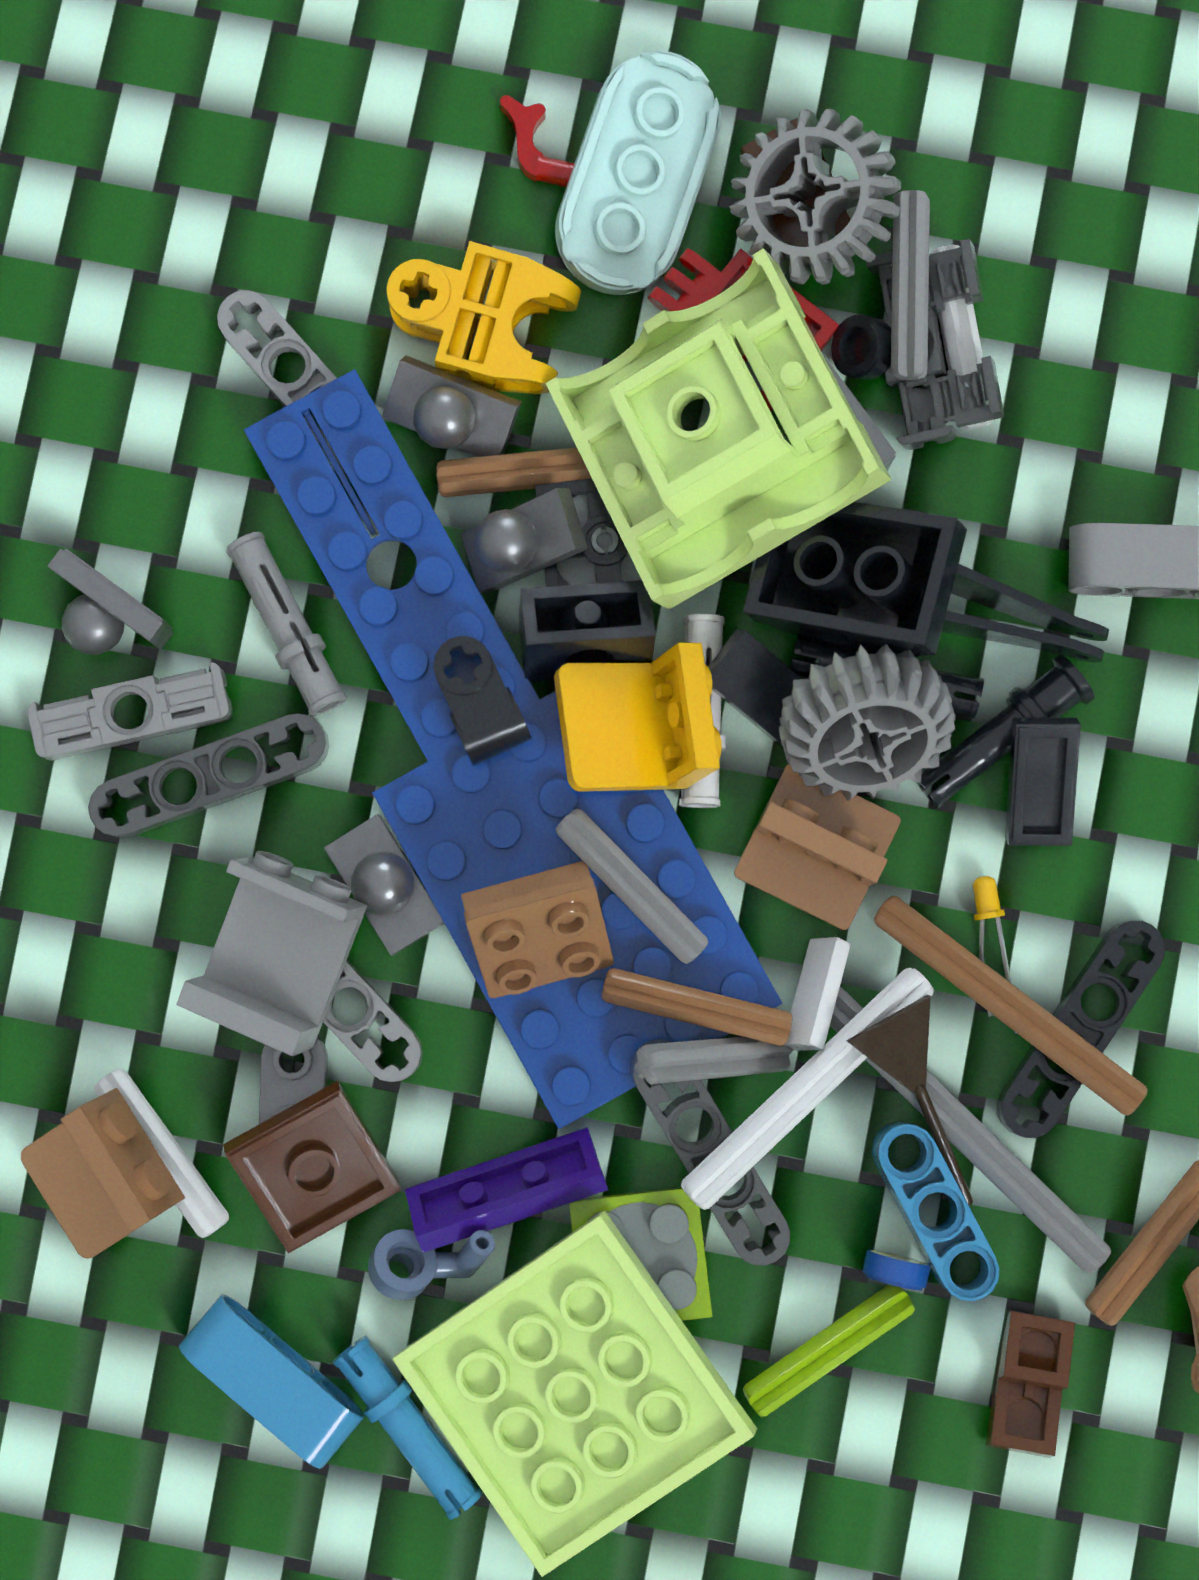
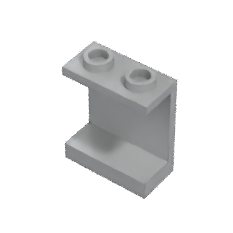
(276, 954)

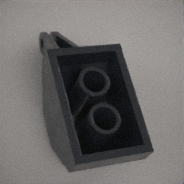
(888, 580)

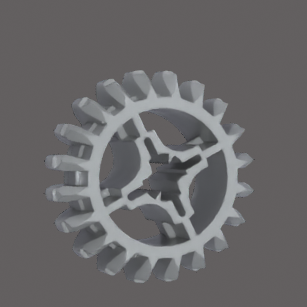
(804, 148)
(866, 722)

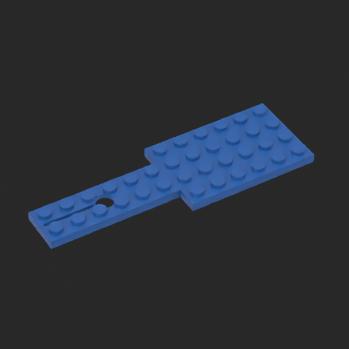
(496, 818)

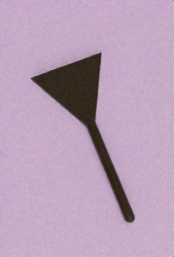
(901, 1050)

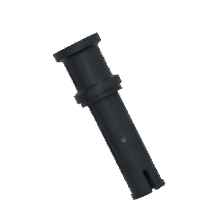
(1045, 698)

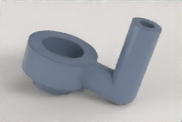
(423, 1267)

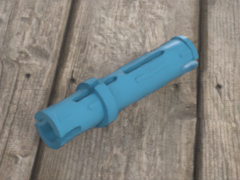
(407, 1427)

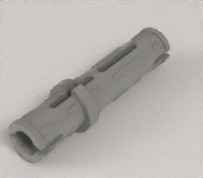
(298, 647)

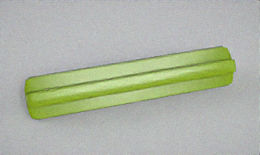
(828, 1349)

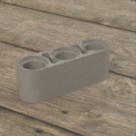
(1134, 560)

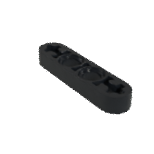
(1095, 1032)

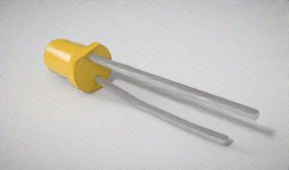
(988, 907)

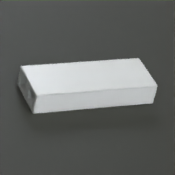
(817, 993)

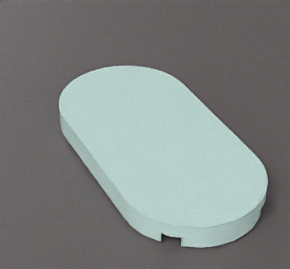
(637, 173)

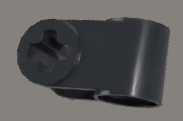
(484, 709)

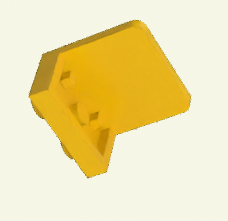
(638, 722)

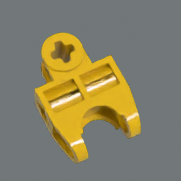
(454, 307)

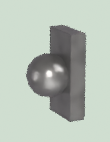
(450, 409)
(524, 540)
(97, 619)
(386, 883)

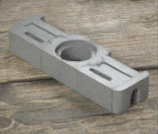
(89, 724)

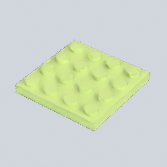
(574, 1394)

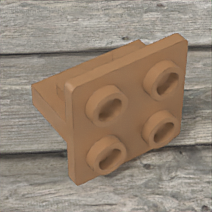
(817, 849)
(537, 930)

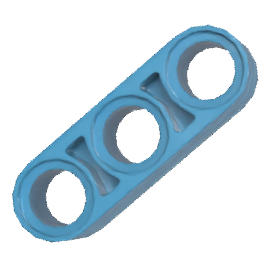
(954, 1235)
(271, 1381)

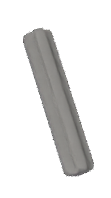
(910, 286)
(631, 886)
(709, 1059)

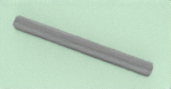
(997, 1162)

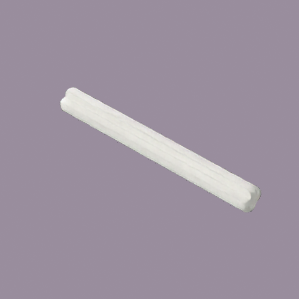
(797, 1095)

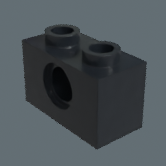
(584, 626)

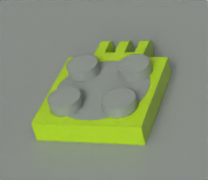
(665, 1236)

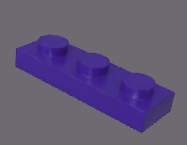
(505, 1189)

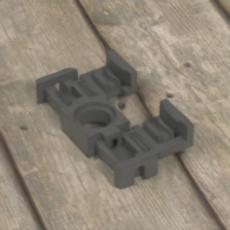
(943, 396)

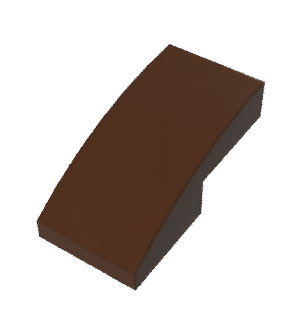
(1030, 1384)

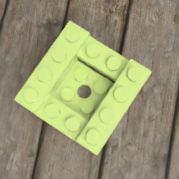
(735, 487)

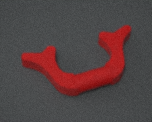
(530, 160)

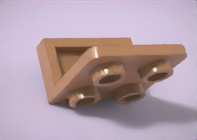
(100, 1174)

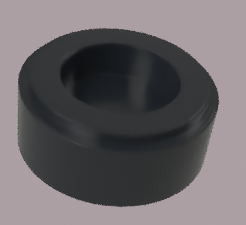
(862, 347)

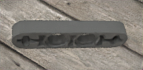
(207, 769)
(695, 1152)

